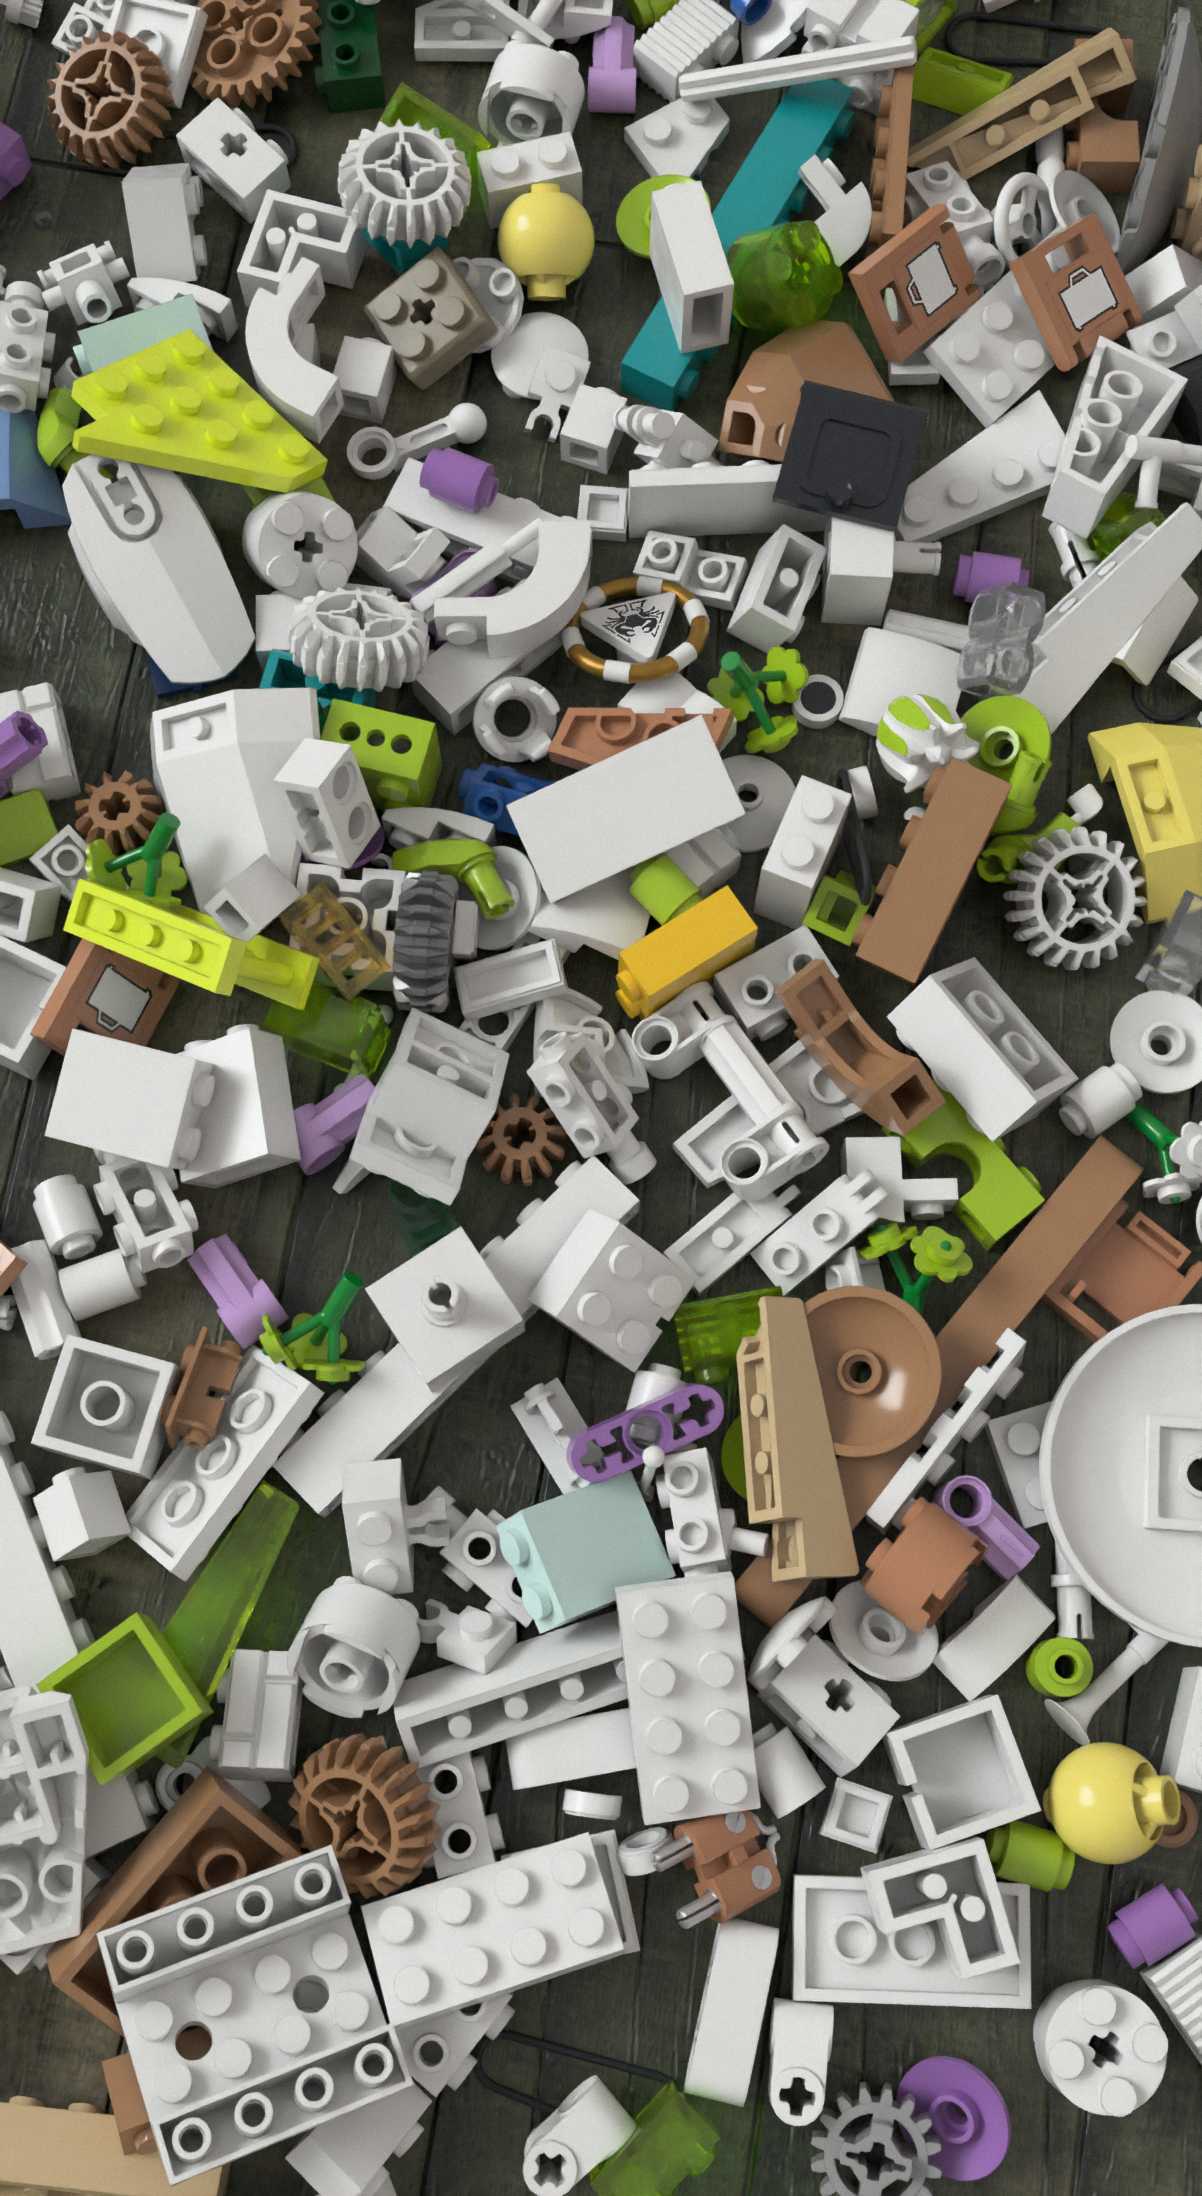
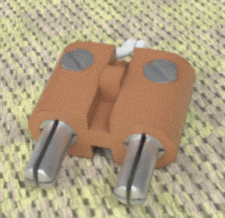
(727, 1863)

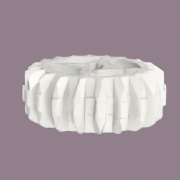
(404, 183)
(358, 639)
(1104, 869)

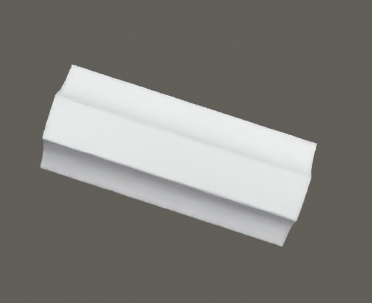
(42, 1301)

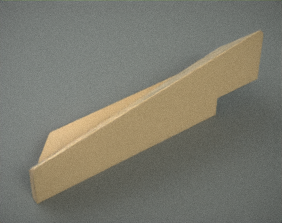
(1028, 108)
(791, 1449)

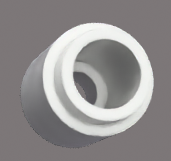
(1099, 1100)
(66, 1217)
(645, 1387)

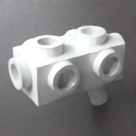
(702, 1529)

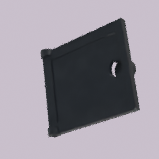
(850, 456)

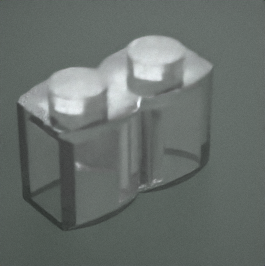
(1001, 636)

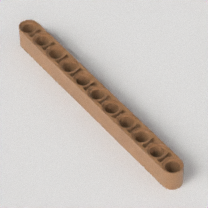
(970, 1339)

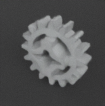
(853, 2144)

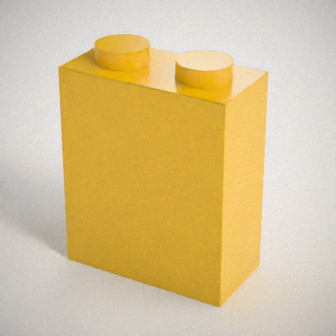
(684, 953)

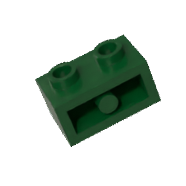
(350, 57)

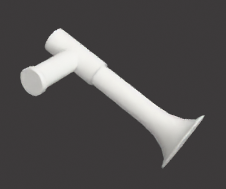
(1153, 453)
(1077, 1712)

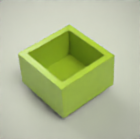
(129, 1697)

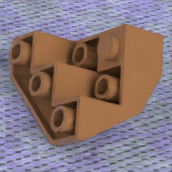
(768, 390)

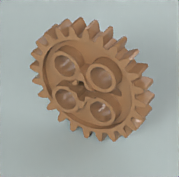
(252, 47)

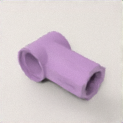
(612, 75)
(331, 1124)
(236, 1290)
(1009, 1543)

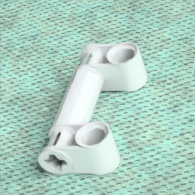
(748, 1080)

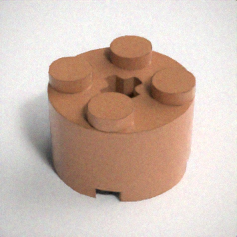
(923, 1566)

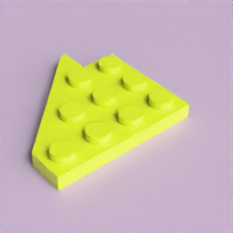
(191, 415)

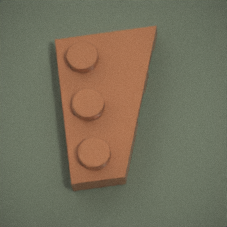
(599, 733)

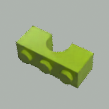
(1000, 1191)

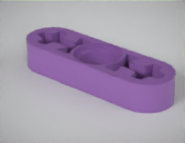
(677, 1402)

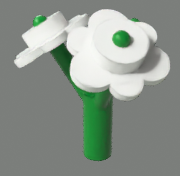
(1172, 1148)

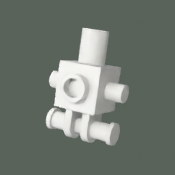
(85, 283)
(665, 436)

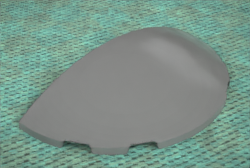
(1168, 146)

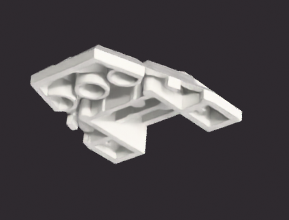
(41, 1818)

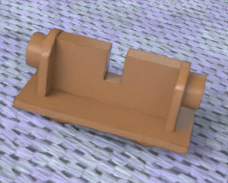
(191, 1410)

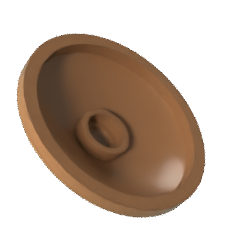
(905, 1361)

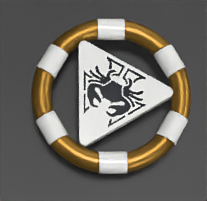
(635, 629)

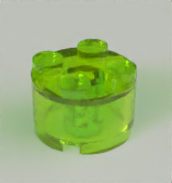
(782, 276)

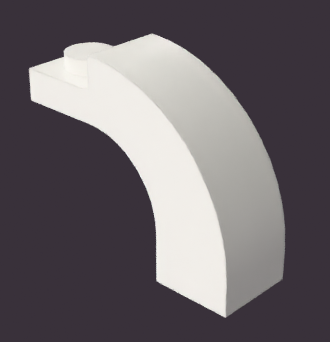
(294, 387)
(535, 608)

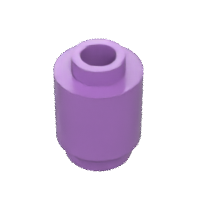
(459, 479)
(984, 572)
(1153, 1926)

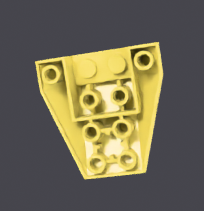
(1161, 796)

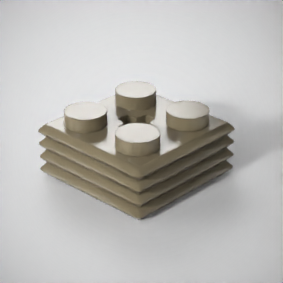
(458, 323)

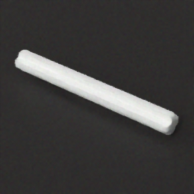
(798, 69)

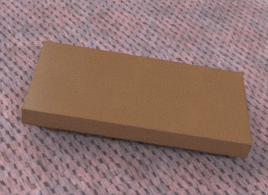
(890, 171)

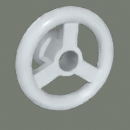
(1018, 221)

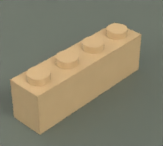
(82, 2155)

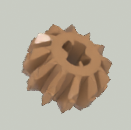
(109, 802)
(531, 1154)

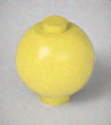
(546, 241)
(1110, 1803)

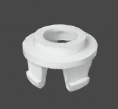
(537, 737)

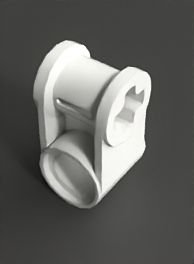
(799, 2048)
(583, 2130)

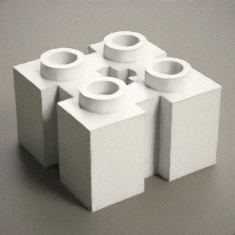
(855, 22)
(369, 903)

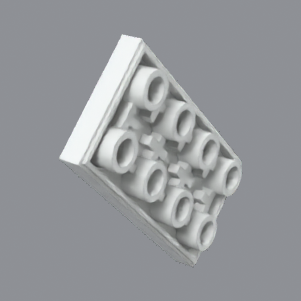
(712, 501)
(626, 809)

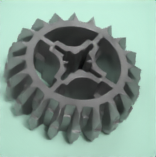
(424, 942)

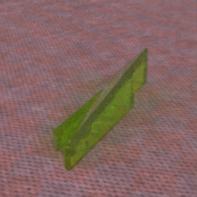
(224, 1596)

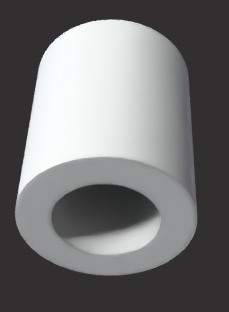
(101, 1284)
(783, 1770)

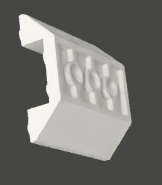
(233, 1969)

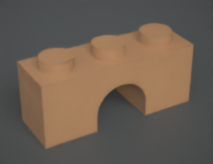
(1102, 146)

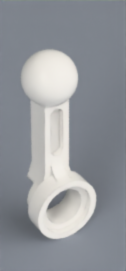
(464, 425)

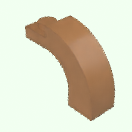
(864, 1067)

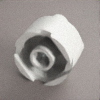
(531, 94)
(291, 516)
(355, 1648)
(1135, 2051)

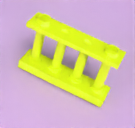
(190, 945)

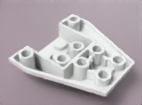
(217, 776)

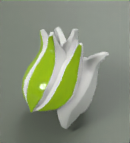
(918, 736)

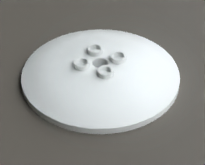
(1119, 1469)

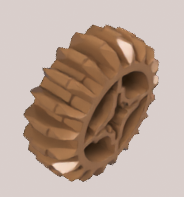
(101, 80)
(375, 1822)

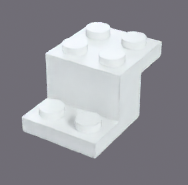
(430, 1107)

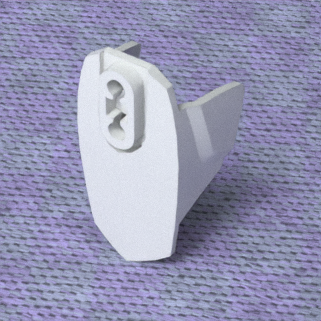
(158, 577)

